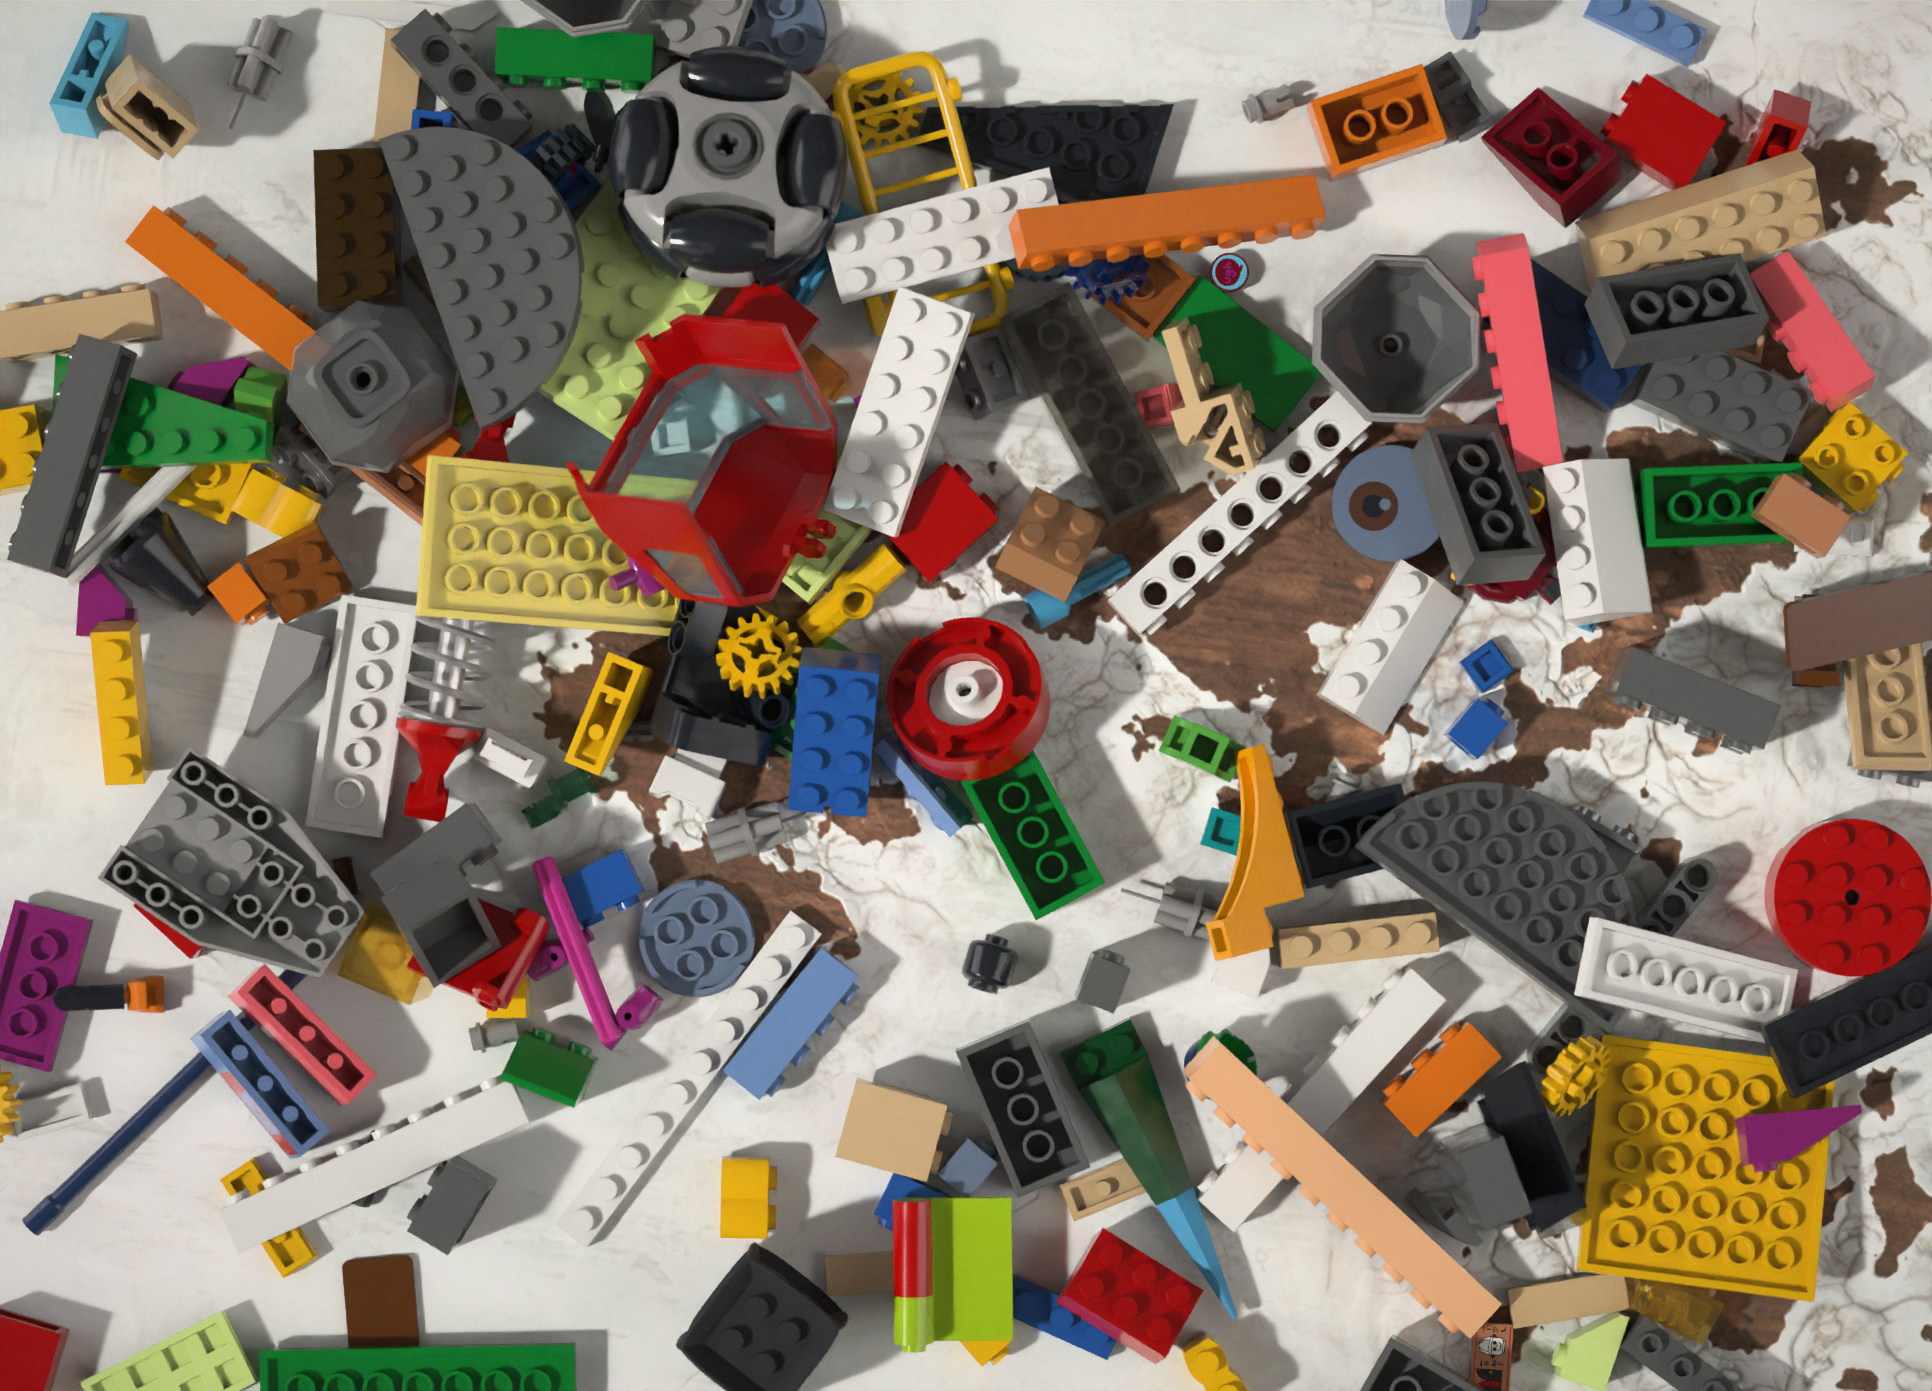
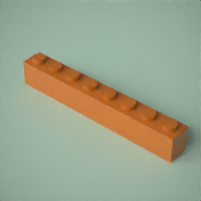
(1166, 222)

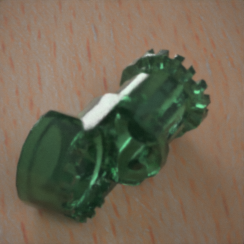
(564, 791)

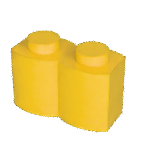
(276, 505)
(746, 1197)
(1210, 1366)

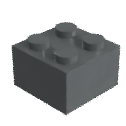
(451, 1205)

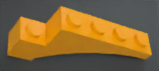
(1263, 866)

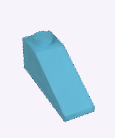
(83, 80)

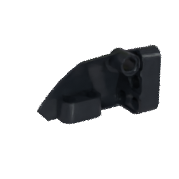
(697, 707)

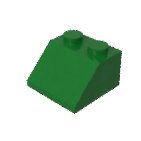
(550, 1067)

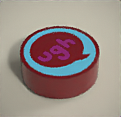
(1229, 272)

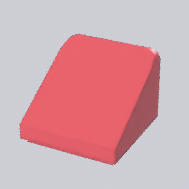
(1157, 403)

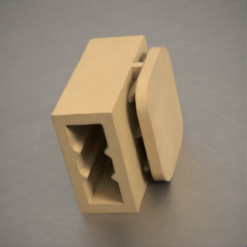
(147, 109)
(894, 1130)

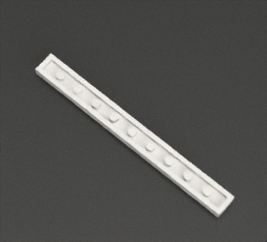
(688, 1079)

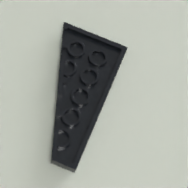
(1086, 147)

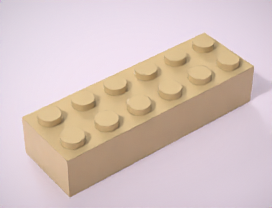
(1730, 214)

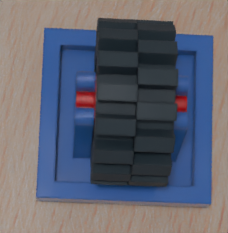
(562, 162)

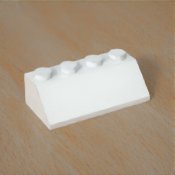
(1597, 540)
(1390, 647)

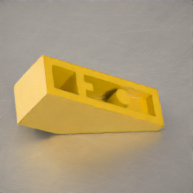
(609, 712)

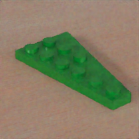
(177, 430)

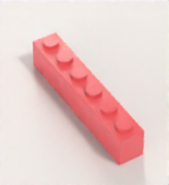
(1518, 350)

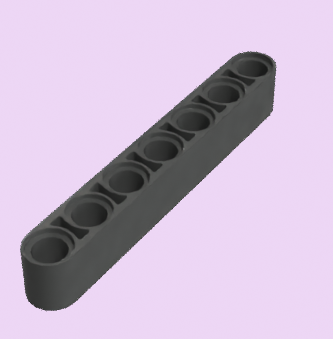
(1651, 914)

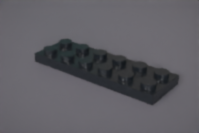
(1852, 1024)

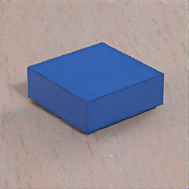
(1486, 666)

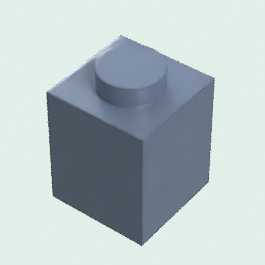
(969, 1165)

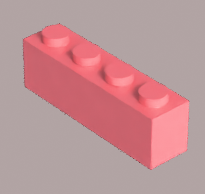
(1811, 333)
(302, 1035)

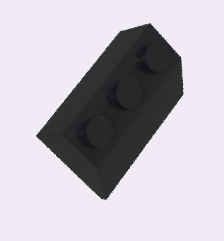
(1329, 831)

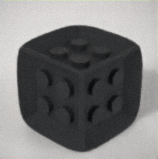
(762, 1326)

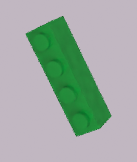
(588, 60)

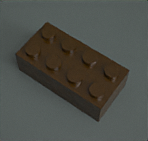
(356, 229)

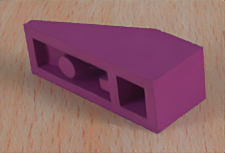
(1781, 1136)

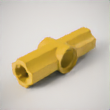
(867, 579)

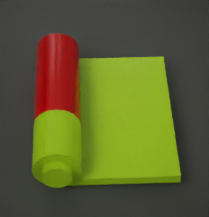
(952, 1270)

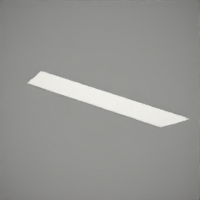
(406, 11)

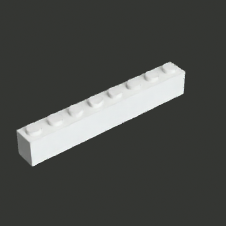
(1327, 1089)
(374, 1165)

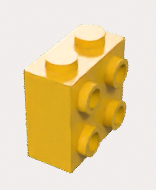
(1851, 458)

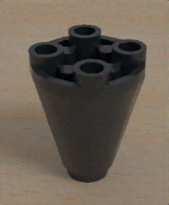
(162, 563)

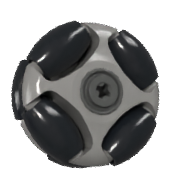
(728, 169)

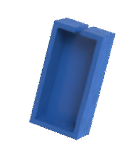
(834, 731)

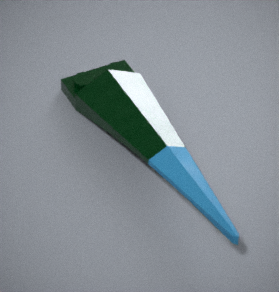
(1126, 1099)

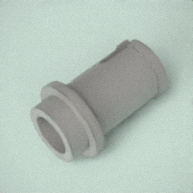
(1265, 104)
(1344, 787)
(493, 1034)

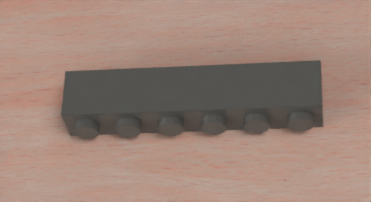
(71, 455)

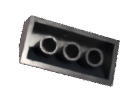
(1542, 1167)

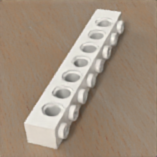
(1334, 413)

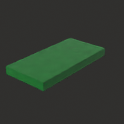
(1245, 352)

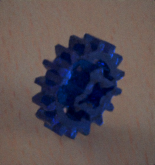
(1100, 275)

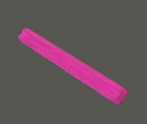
(576, 949)

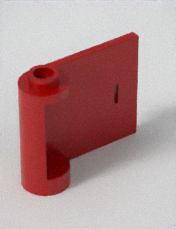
(499, 974)

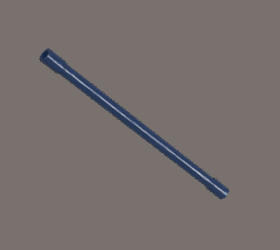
(55, 1203)

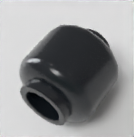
(989, 964)

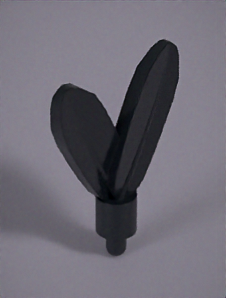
(599, 127)

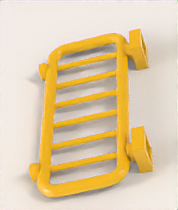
(946, 91)

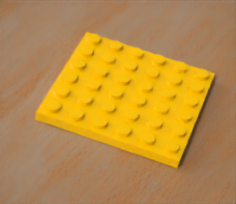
(1671, 1182)

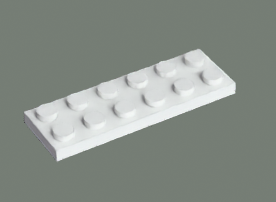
(932, 236)
(898, 411)
(360, 715)
(1682, 980)

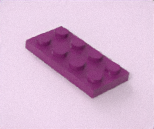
(36, 958)

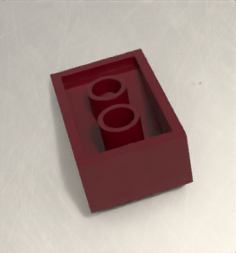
(1554, 157)

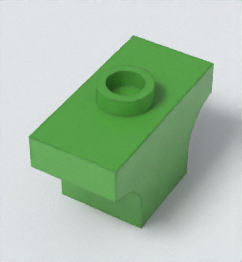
(262, 395)
(1201, 748)

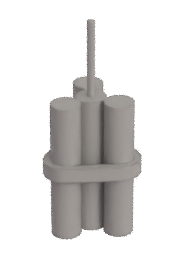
(259, 60)
(748, 832)
(1184, 909)

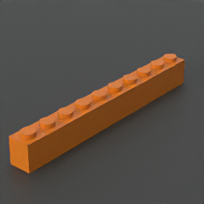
(241, 302)

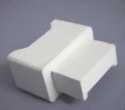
(511, 758)
(692, 780)

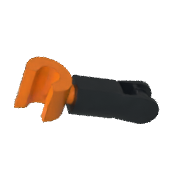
(141, 995)

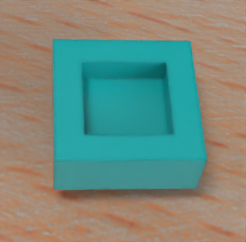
(1222, 831)

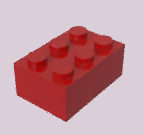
(1129, 1296)

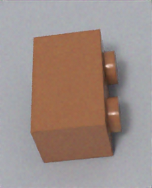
(1801, 514)

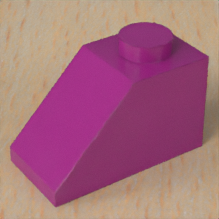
(211, 381)
(101, 600)

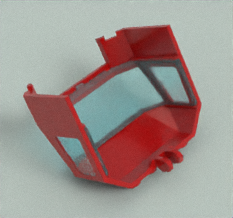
(719, 462)

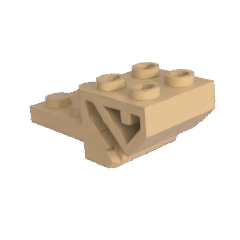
(1237, 443)

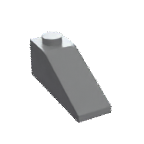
(289, 669)

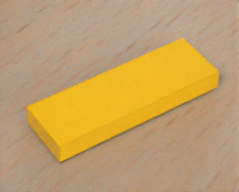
(287, 1250)

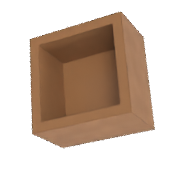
(1050, 544)

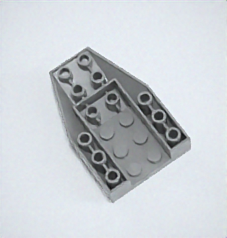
(234, 872)

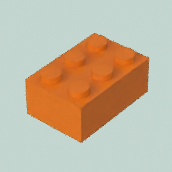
(1376, 122)

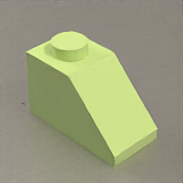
(1591, 1351)

